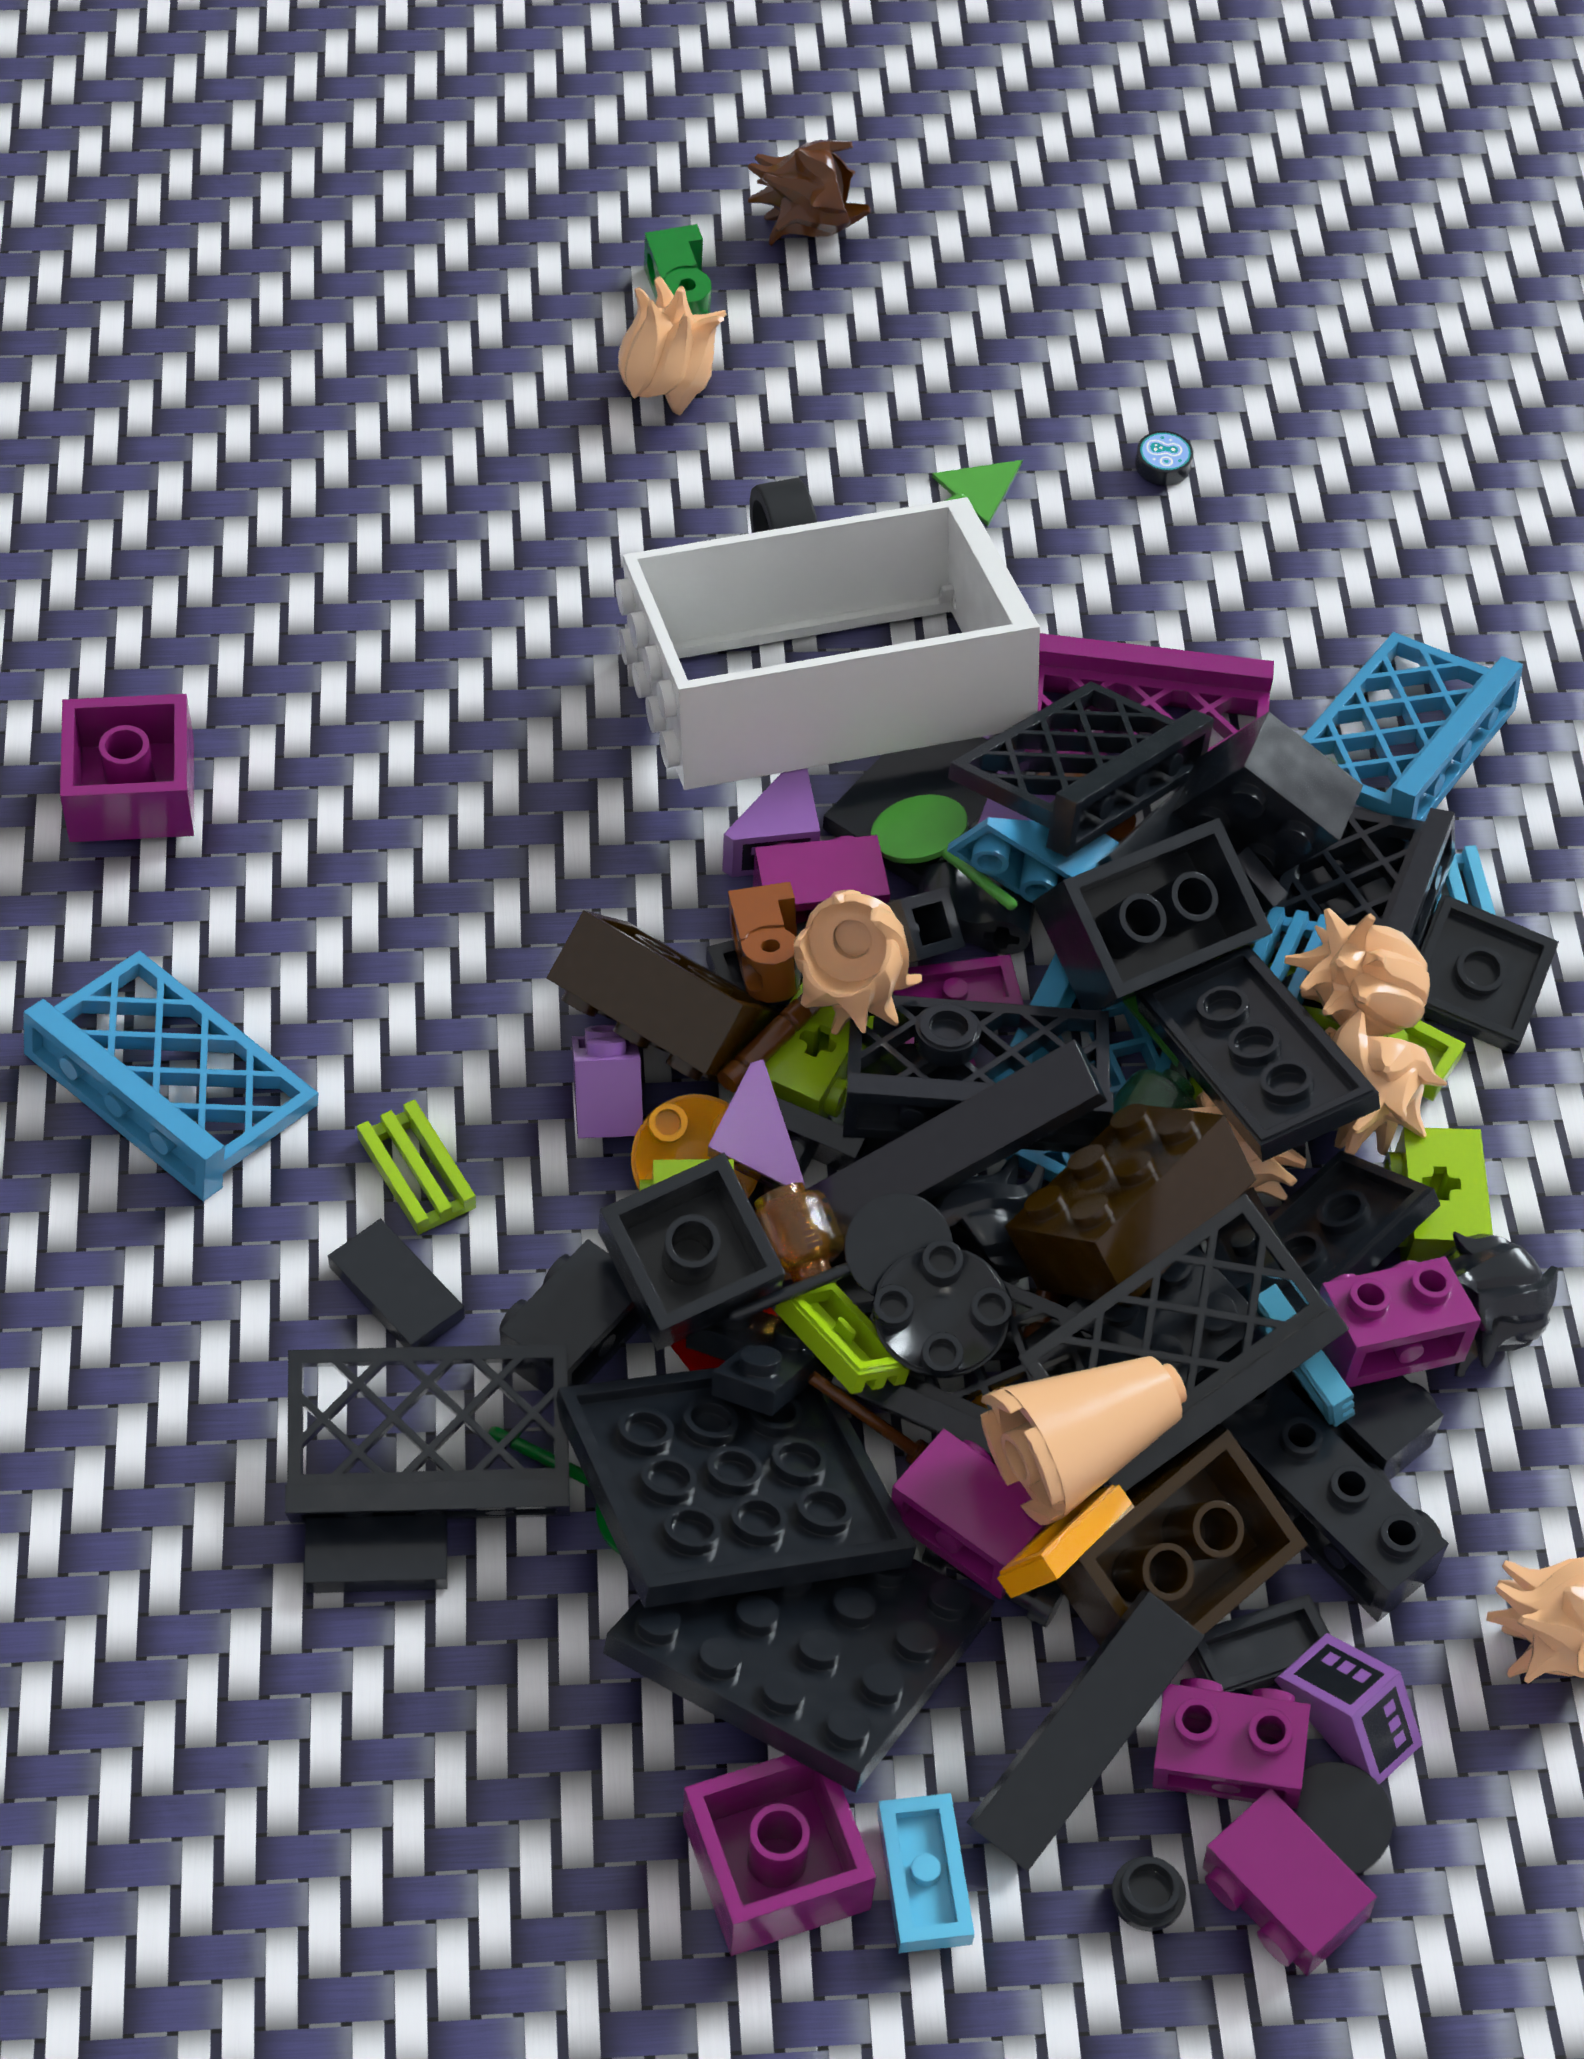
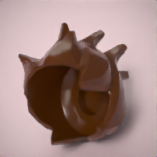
(807, 190)

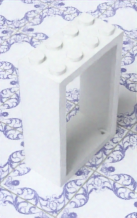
(818, 583)

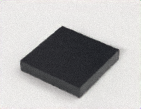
(1483, 972)

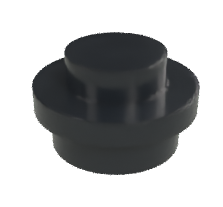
(1148, 1893)

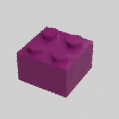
(127, 767)
(777, 1851)

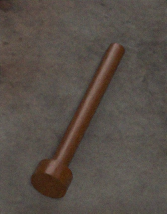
(910, 1447)

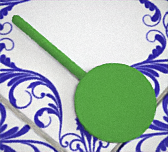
(922, 829)

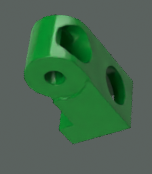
(677, 259)

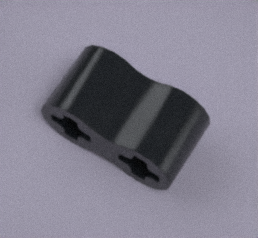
(979, 915)

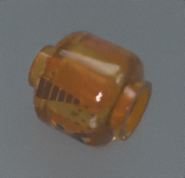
(800, 1229)

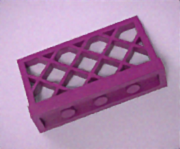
(1156, 678)

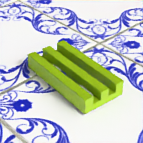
(394, 1127)
(842, 1338)

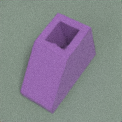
(606, 1084)

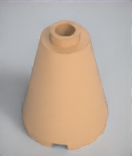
(1079, 1429)

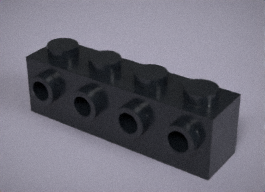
(1337, 1501)

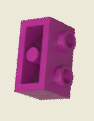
(1399, 1321)
(1231, 1742)

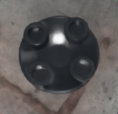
(941, 1311)

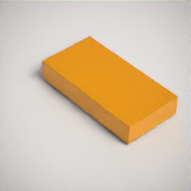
(1063, 1542)

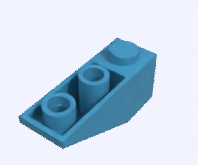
(1018, 856)

